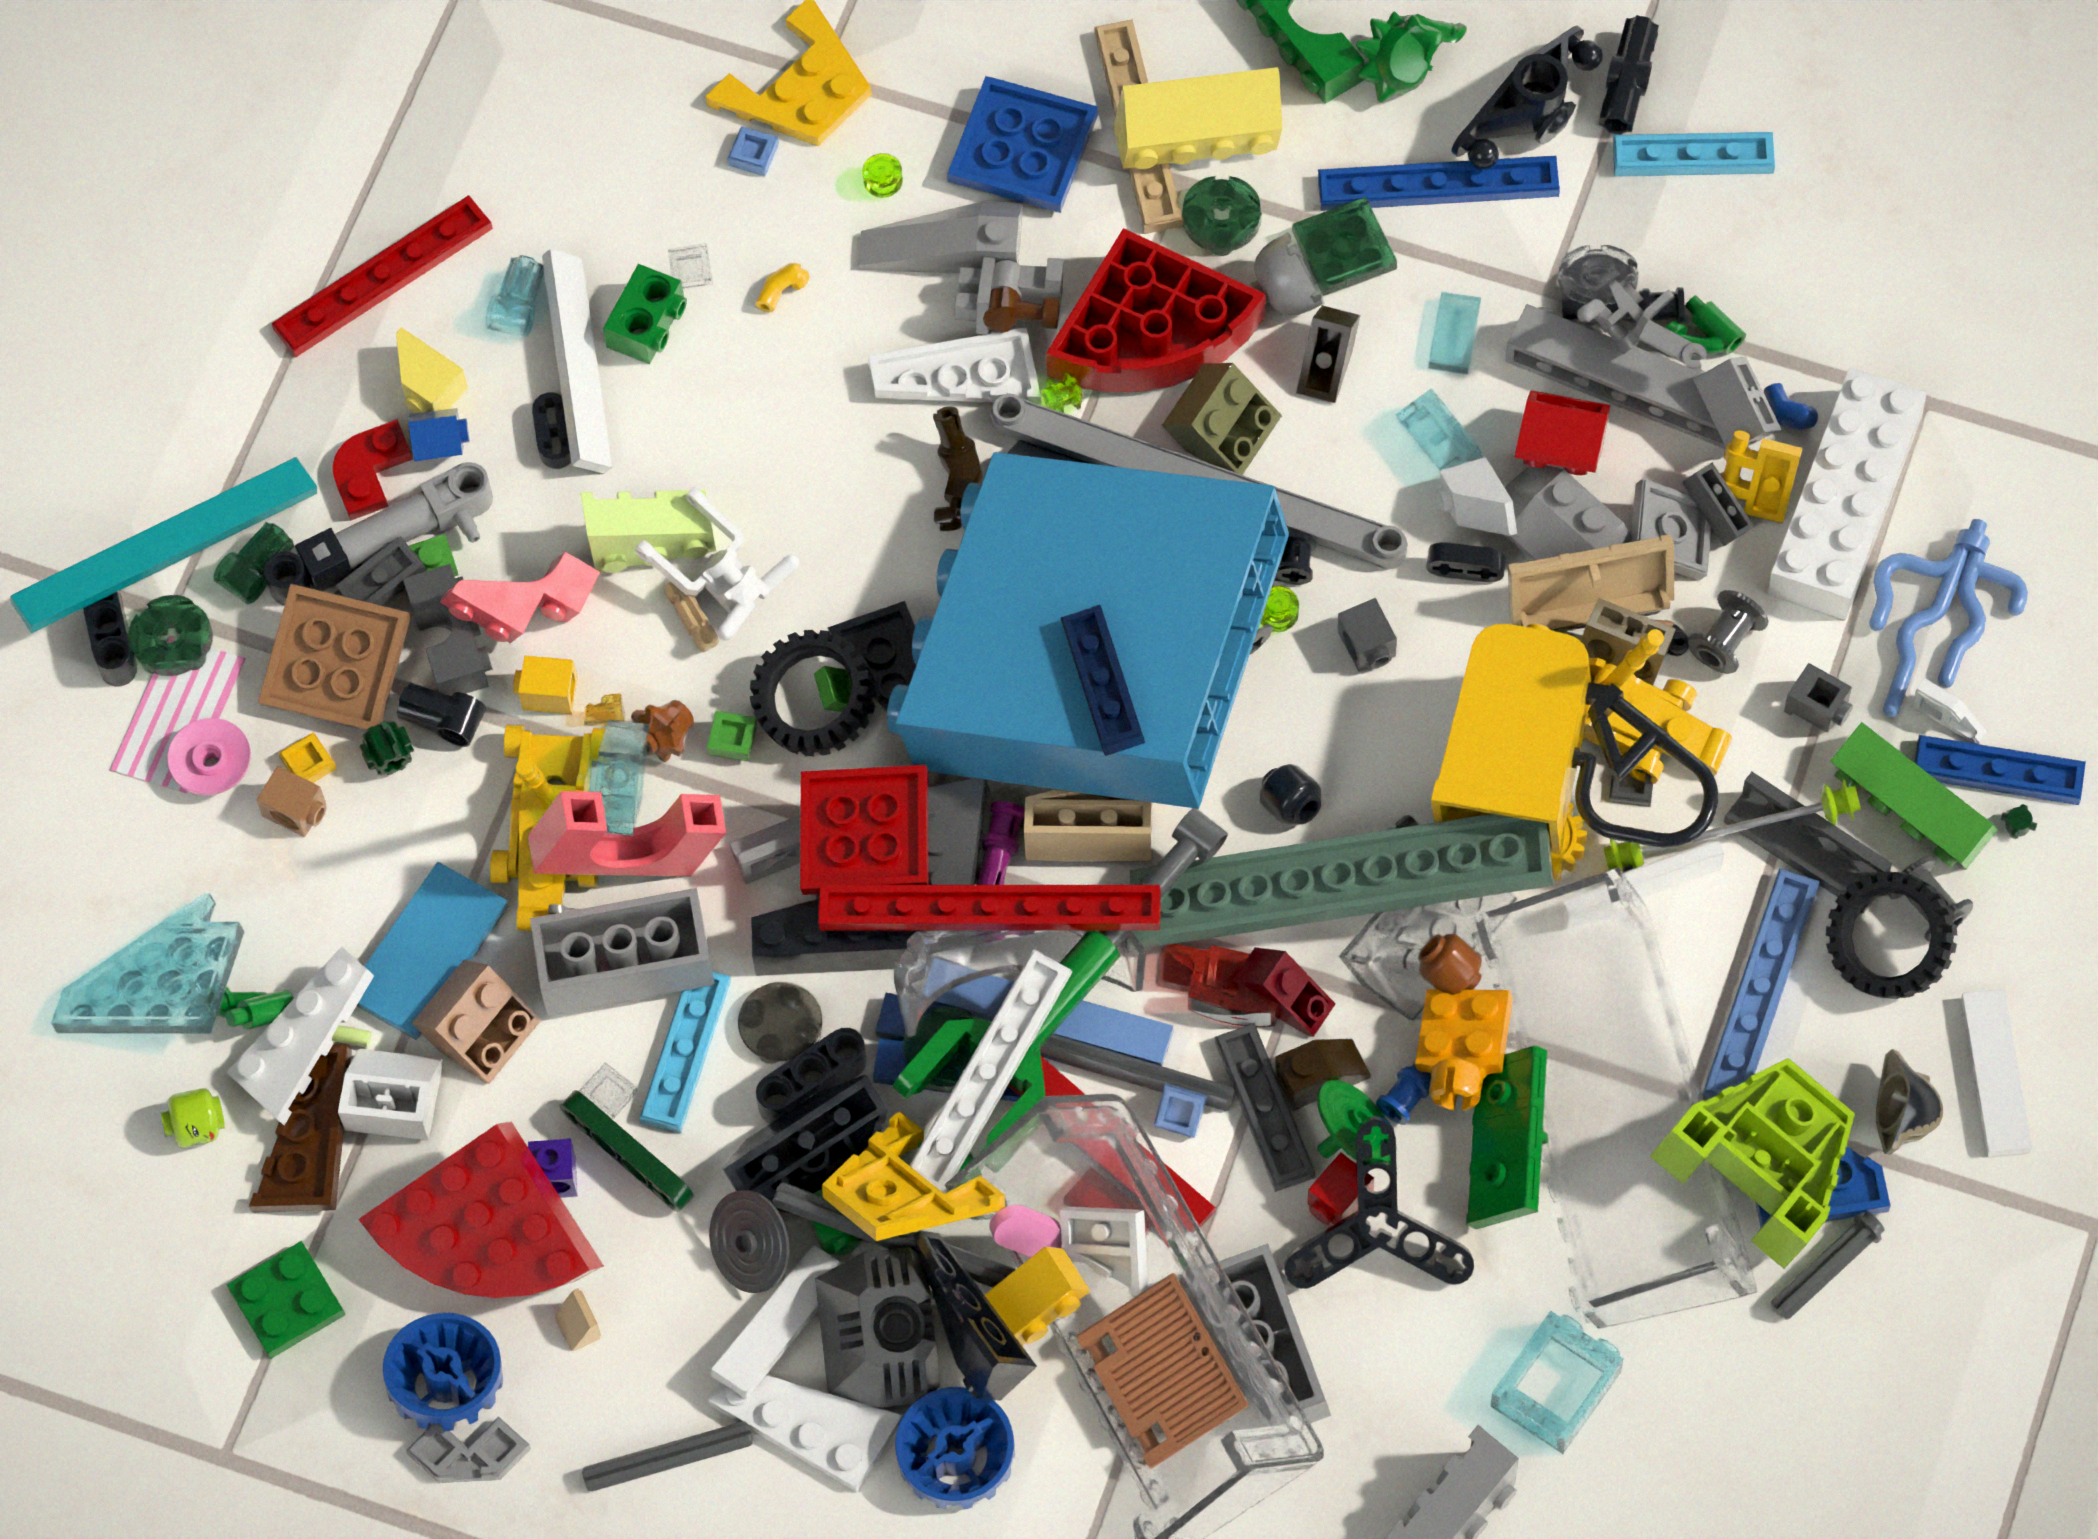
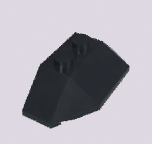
(809, 1140)

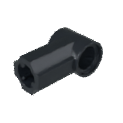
(452, 717)

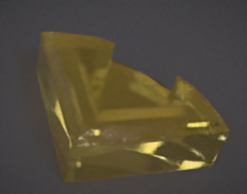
(609, 709)

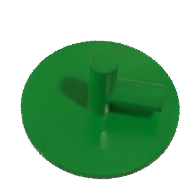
(1342, 1111)

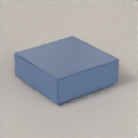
(753, 151)
(1180, 1110)

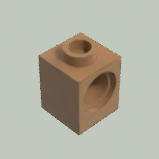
(292, 802)

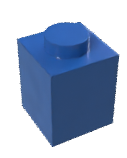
(437, 434)

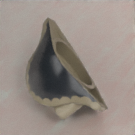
(1906, 1104)

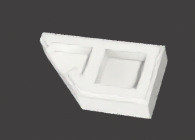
(1947, 711)

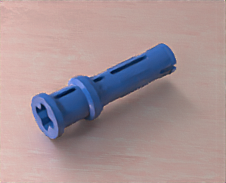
(1404, 1094)

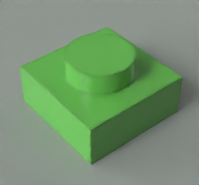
(435, 553)
(833, 687)
(732, 736)

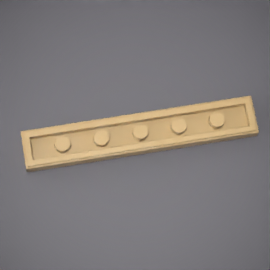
(1124, 67)

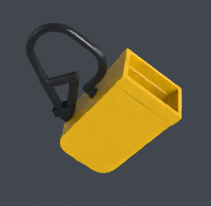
(1524, 732)

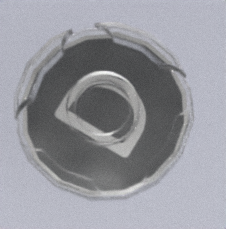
(1587, 273)

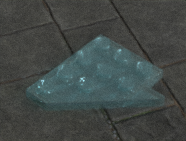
(158, 983)

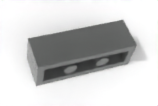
(1718, 504)

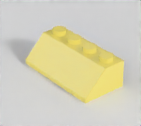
(1199, 118)

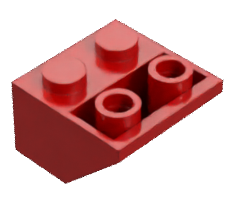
(1562, 432)

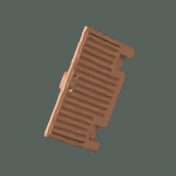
(1163, 1370)

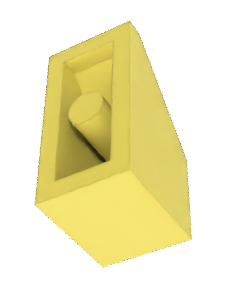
(427, 376)

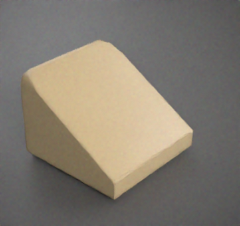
(577, 1321)

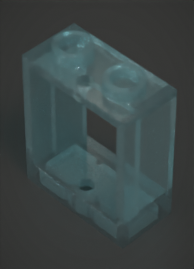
(622, 774)
(1534, 1416)

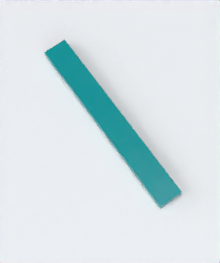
(163, 545)

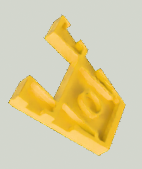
(811, 94)
(892, 1198)

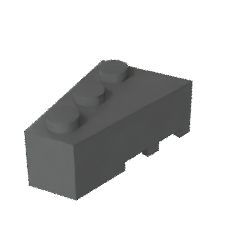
(955, 831)

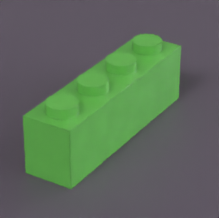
(1914, 796)

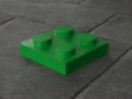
(286, 1299)

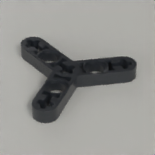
(1358, 1227)

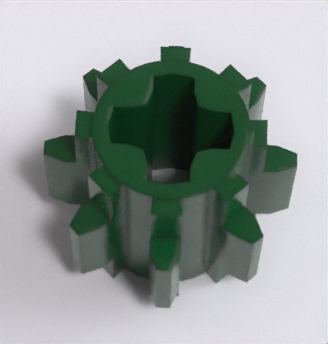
(386, 748)

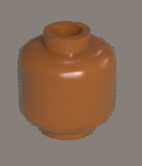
(1449, 964)

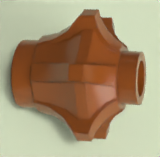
(667, 728)

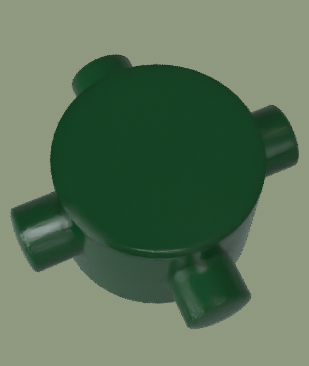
(2019, 821)

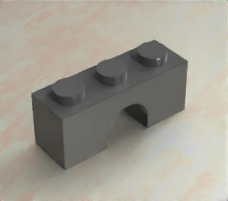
(457, 660)

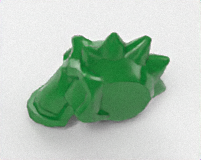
(1403, 51)

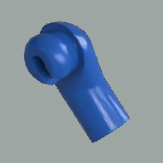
(1788, 412)

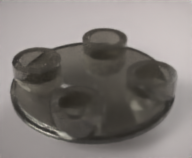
(780, 1021)

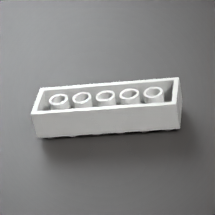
(1847, 493)

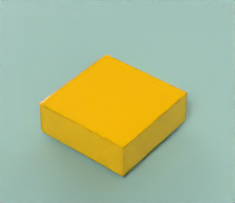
(308, 759)

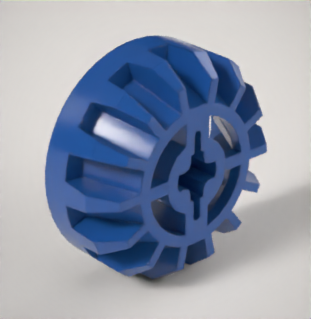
(436, 1349)
(958, 1421)

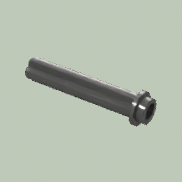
(1828, 1265)

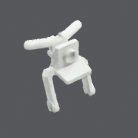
(723, 574)

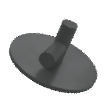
(749, 1241)

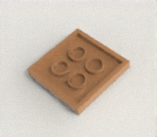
(334, 658)

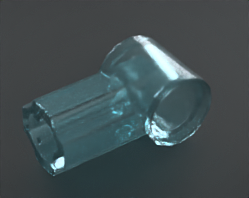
(514, 306)

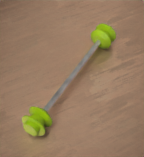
(1833, 804)

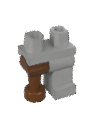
(1009, 293)

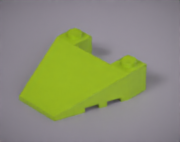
(1776, 1143)

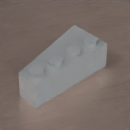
(1465, 1493)

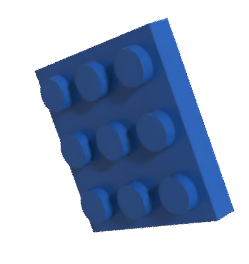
(1022, 144)

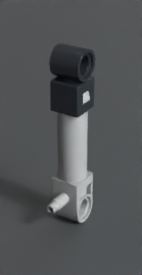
(331, 557)

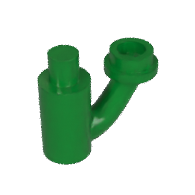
(1714, 323)
(253, 1008)

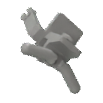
(1645, 330)

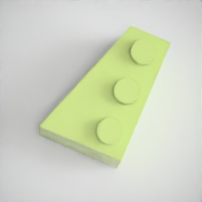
(664, 522)

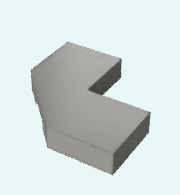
(484, 1460)

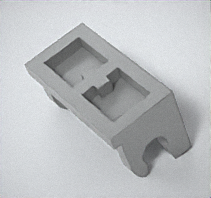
(1736, 401)

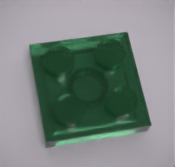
(1344, 246)

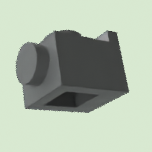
(1818, 687)

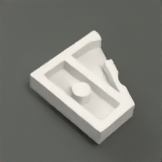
(1108, 1242)

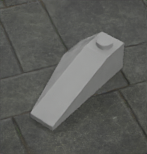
(945, 239)

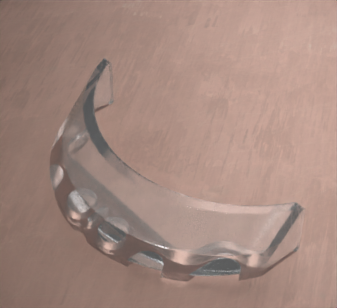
(945, 959)

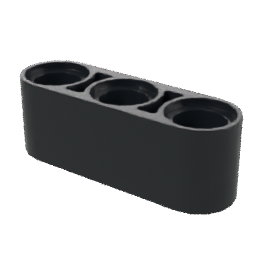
(111, 642)
(820, 1058)

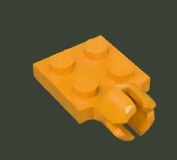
(1462, 1042)

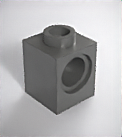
(1367, 635)

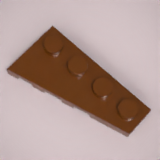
(308, 1148)

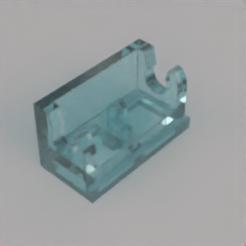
(1438, 432)

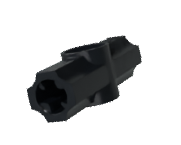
(1628, 75)

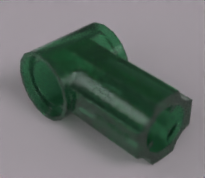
(243, 571)

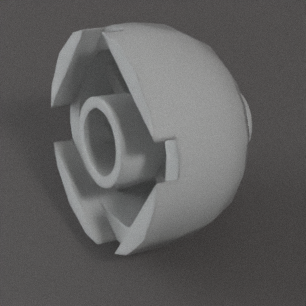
(1285, 278)

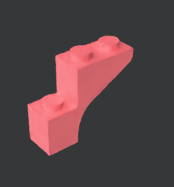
(508, 606)

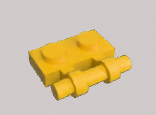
(1772, 477)

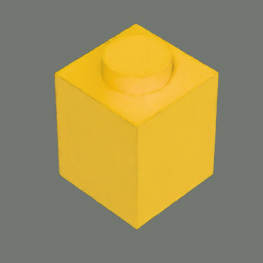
(546, 684)

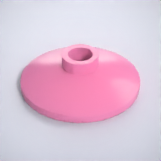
(208, 740)

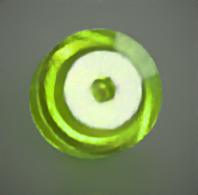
(882, 175)
(1063, 393)
(1281, 609)

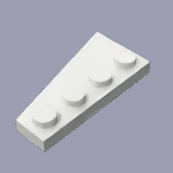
(959, 369)
(290, 1046)
(815, 1426)

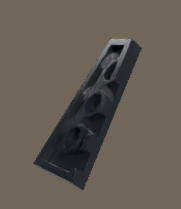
(885, 644)

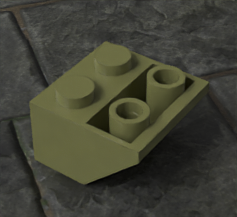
(1222, 417)

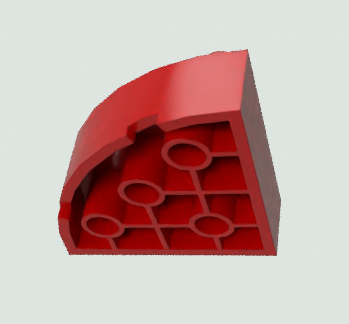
(1152, 320)
(484, 1223)

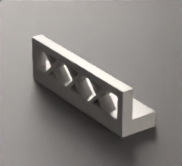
(768, 850)

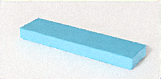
(1693, 154)
(684, 1055)

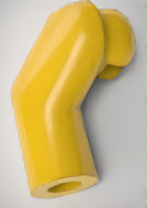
(775, 283)

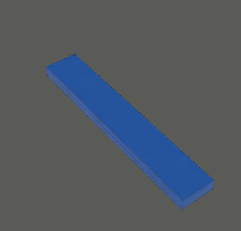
(1439, 183)

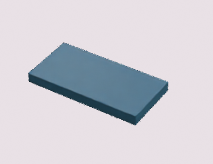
(426, 944)

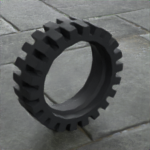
(788, 655)
(1842, 927)

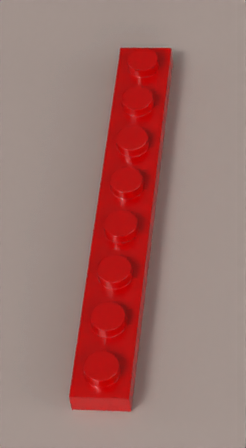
(990, 908)

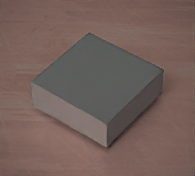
(1631, 790)

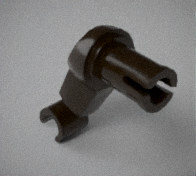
(961, 463)

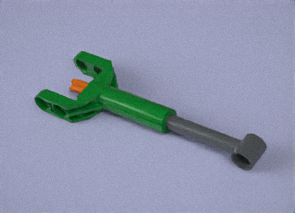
(1088, 962)

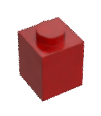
(1335, 1191)

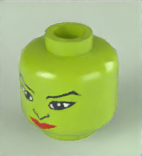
(193, 1117)

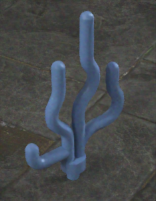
(1962, 566)

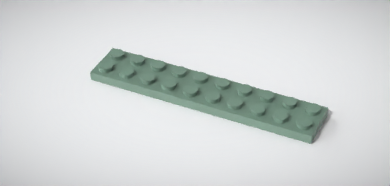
(1352, 877)

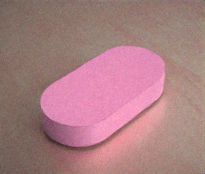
(1025, 1230)

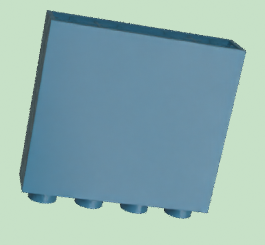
(1183, 593)

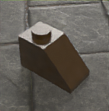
(1327, 353)
(1315, 1063)

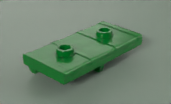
(1508, 1140)

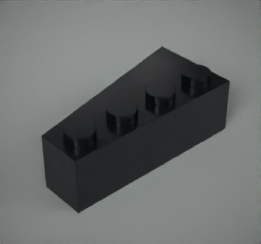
(793, 944)

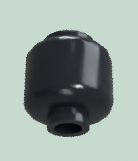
(1290, 795)

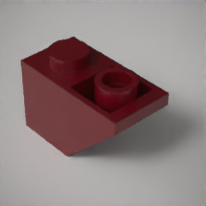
(1285, 982)

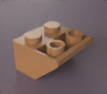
(476, 1020)

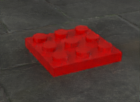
(864, 827)

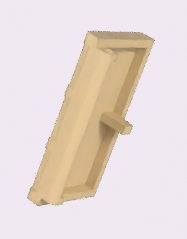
(1566, 587)

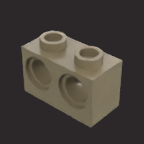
(1617, 630)

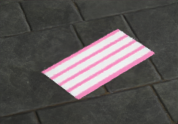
(170, 706)

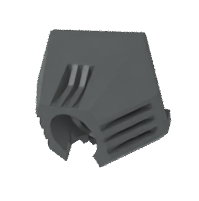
(878, 1329)

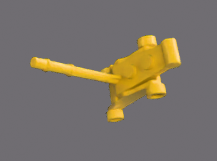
(1662, 706)
(539, 761)

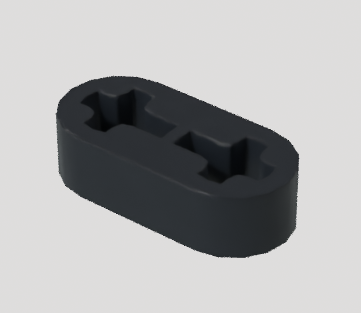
(545, 432)
(1466, 562)

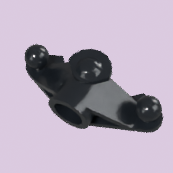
(1520, 111)

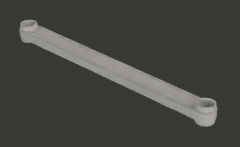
(1107, 447)

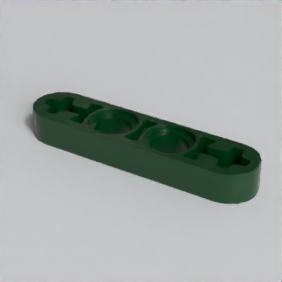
(626, 1151)

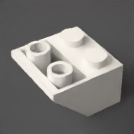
(390, 1094)

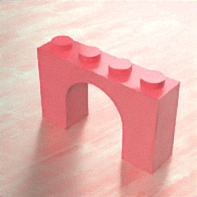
(575, 840)

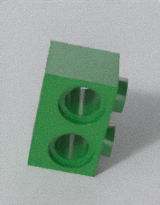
(637, 312)

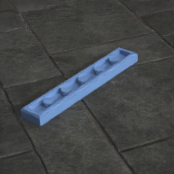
(1762, 982)
(1087, 1023)

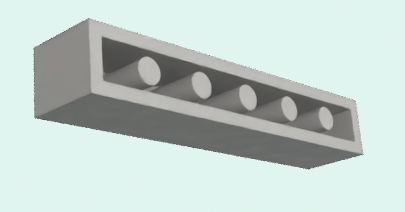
(1595, 366)

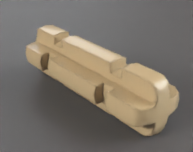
(692, 617)

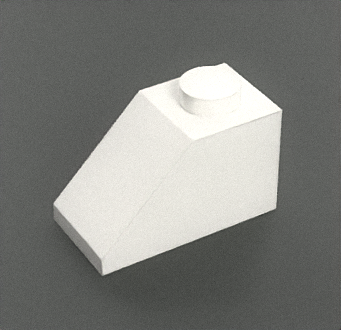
(1477, 498)

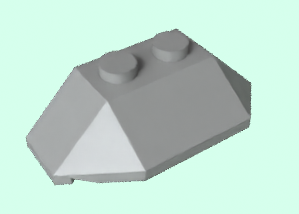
(1560, 515)

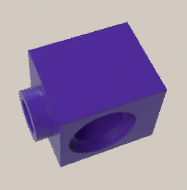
(558, 1163)

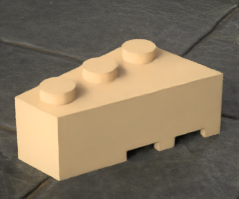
(1086, 827)

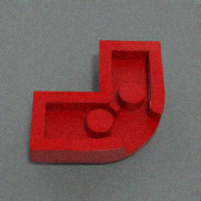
(361, 459)

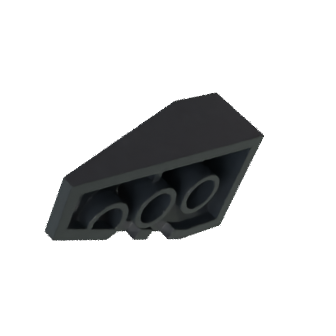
(975, 1331)

